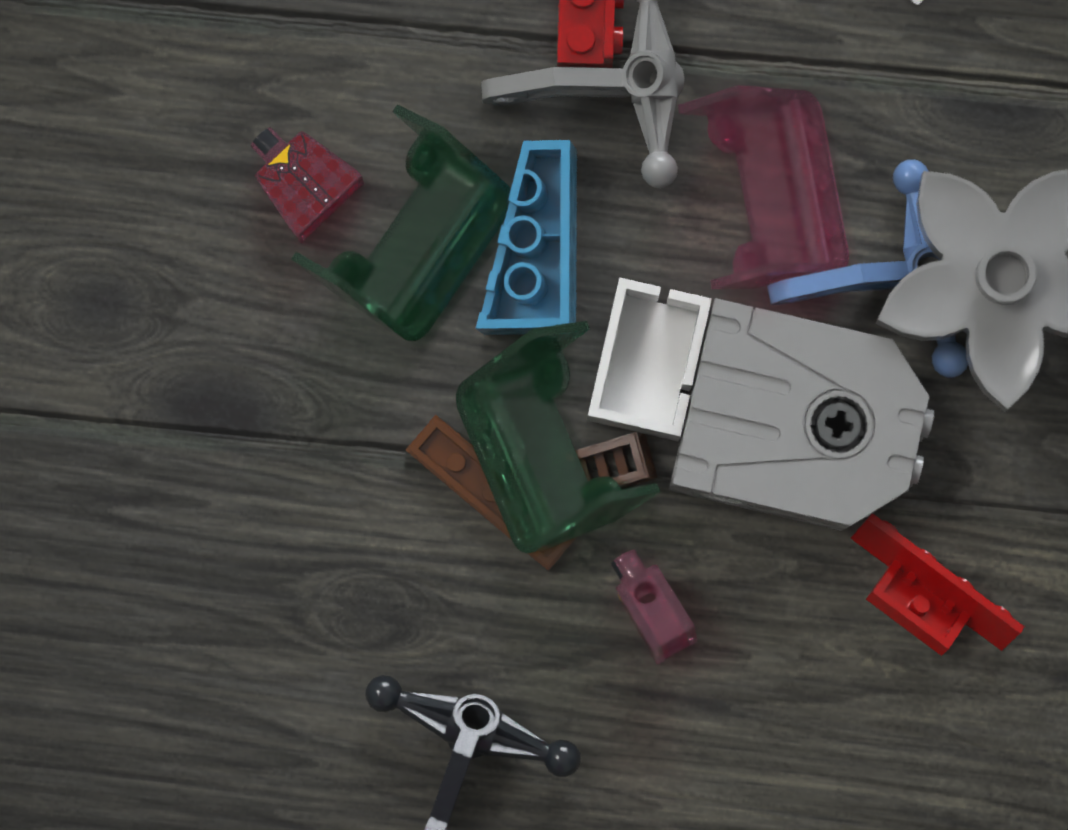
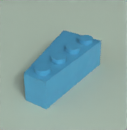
(537, 245)

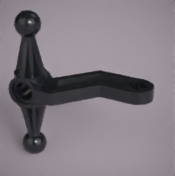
(447, 719)

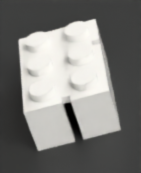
(648, 360)

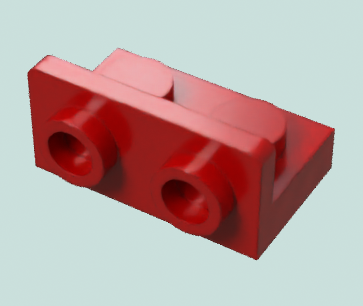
(588, 33)

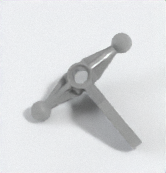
(652, 103)

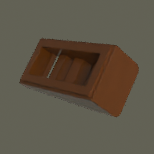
(641, 455)

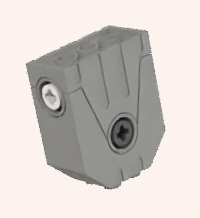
(763, 411)

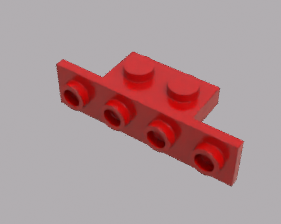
(927, 595)

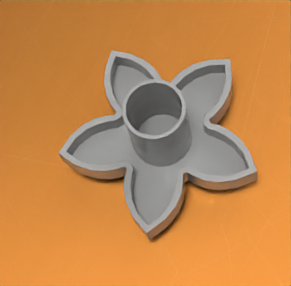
(995, 278)

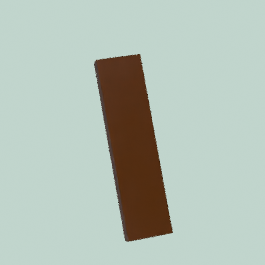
(457, 466)

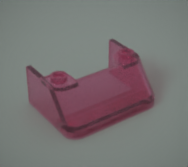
(783, 180)

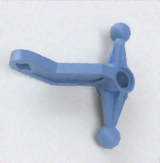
(949, 356)

